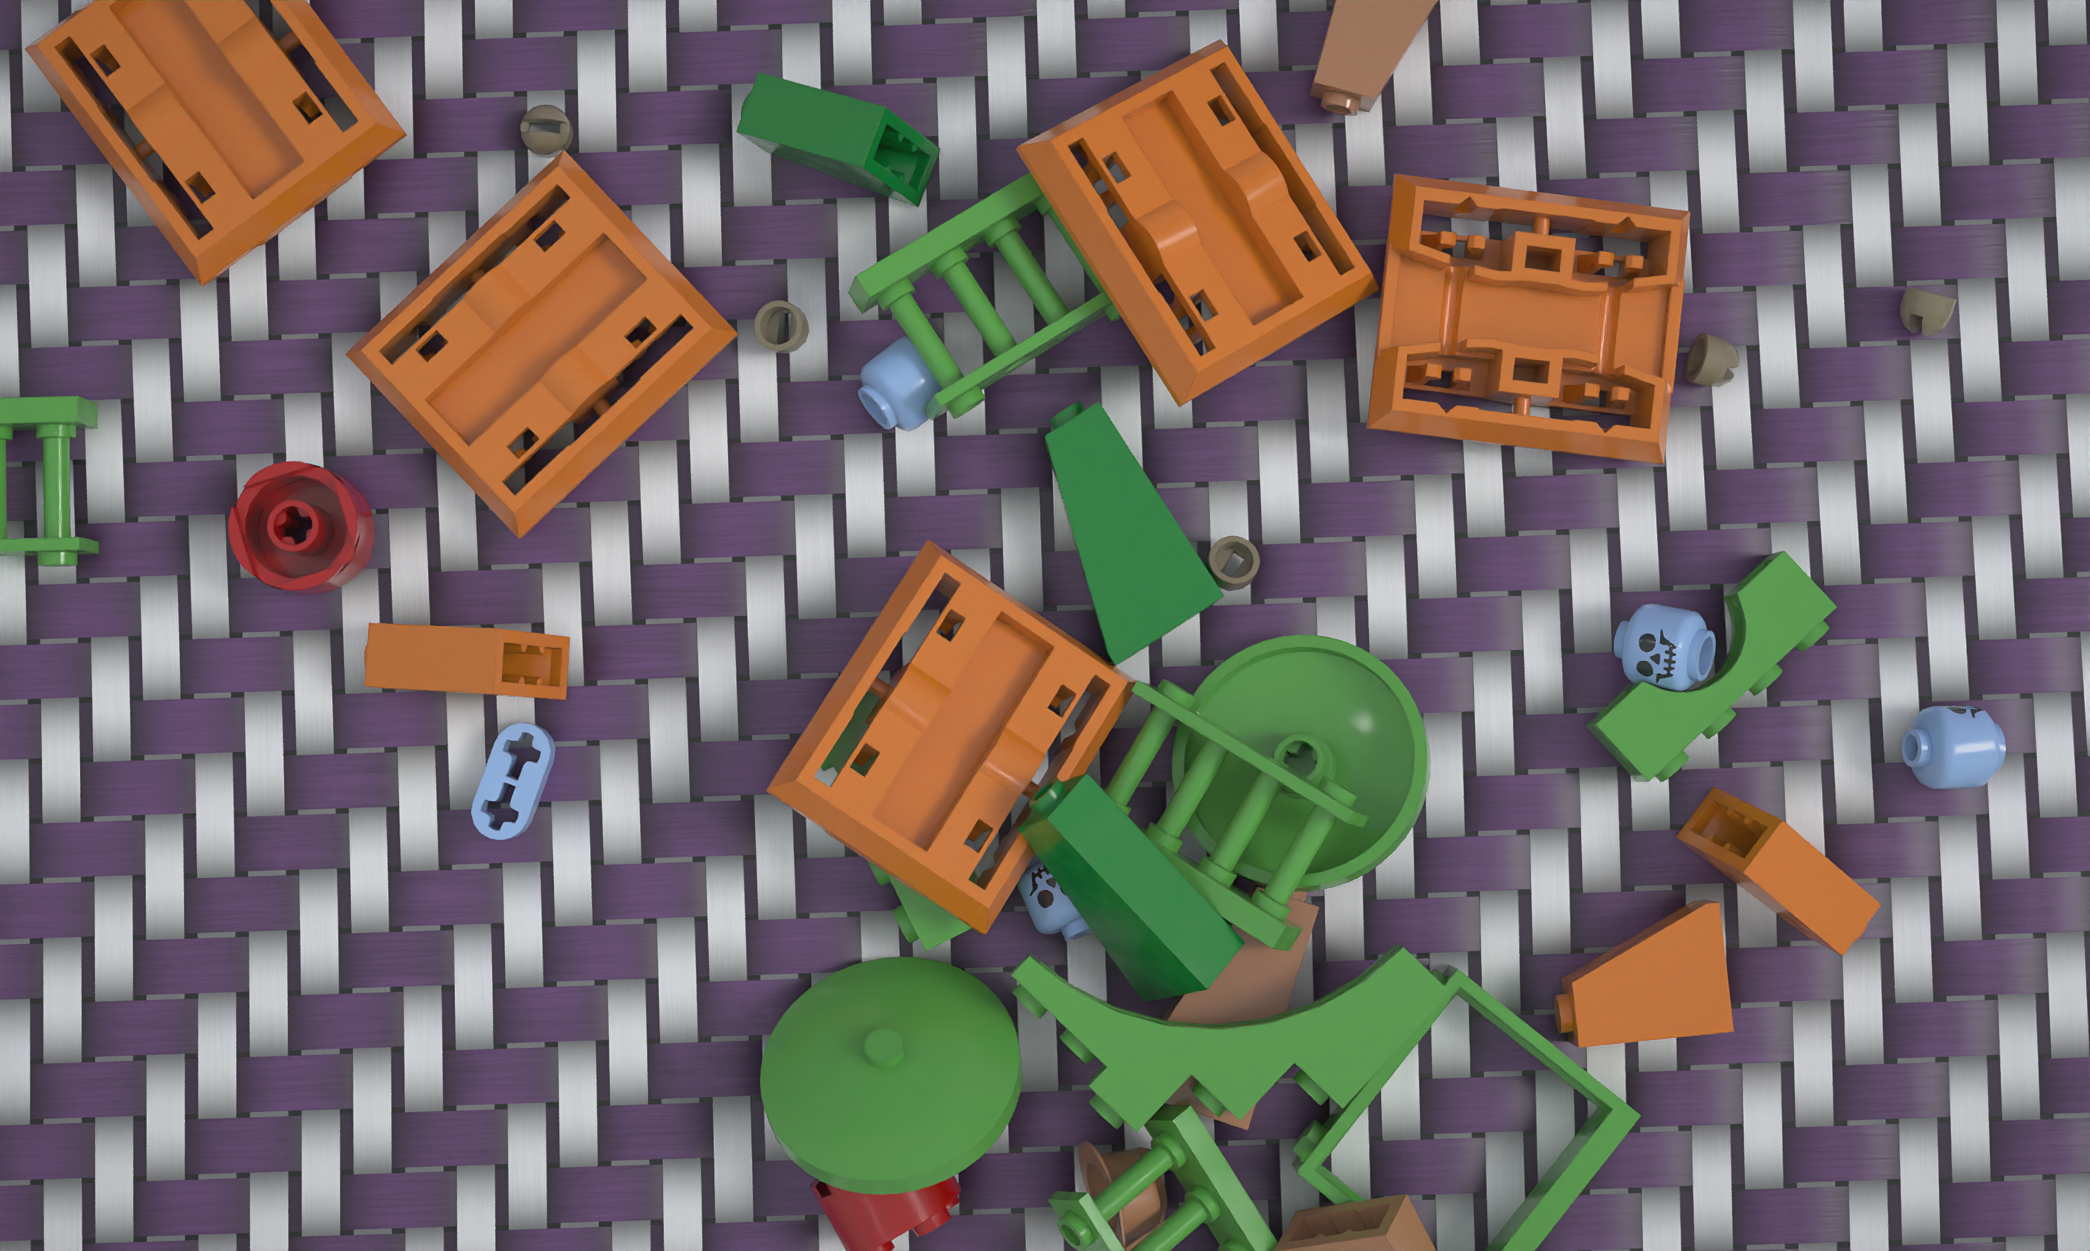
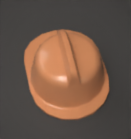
(1139, 1215)

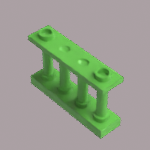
(944, 255)
(56, 425)
(1213, 876)
(1210, 1185)

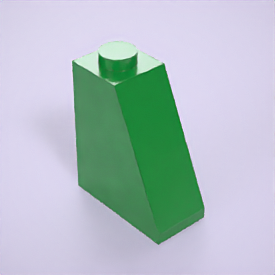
(838, 137)

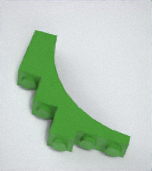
(1146, 1059)

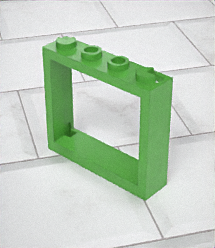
(1560, 1183)

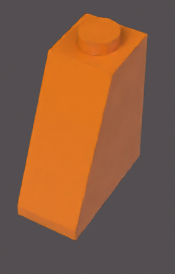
(466, 660)
(1779, 869)
(1652, 985)

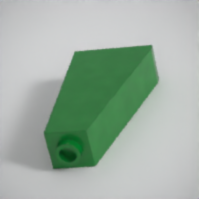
(1127, 541)
(1128, 891)

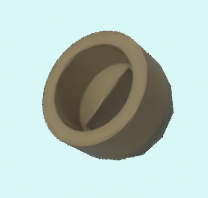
(546, 143)
(1925, 309)
(770, 327)
(1710, 361)
(1222, 553)

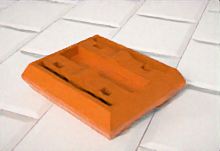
(220, 112)
(1207, 213)
(1529, 320)
(539, 342)
(952, 737)

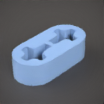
(499, 774)

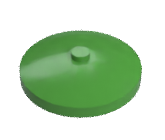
(1322, 714)
(891, 1075)

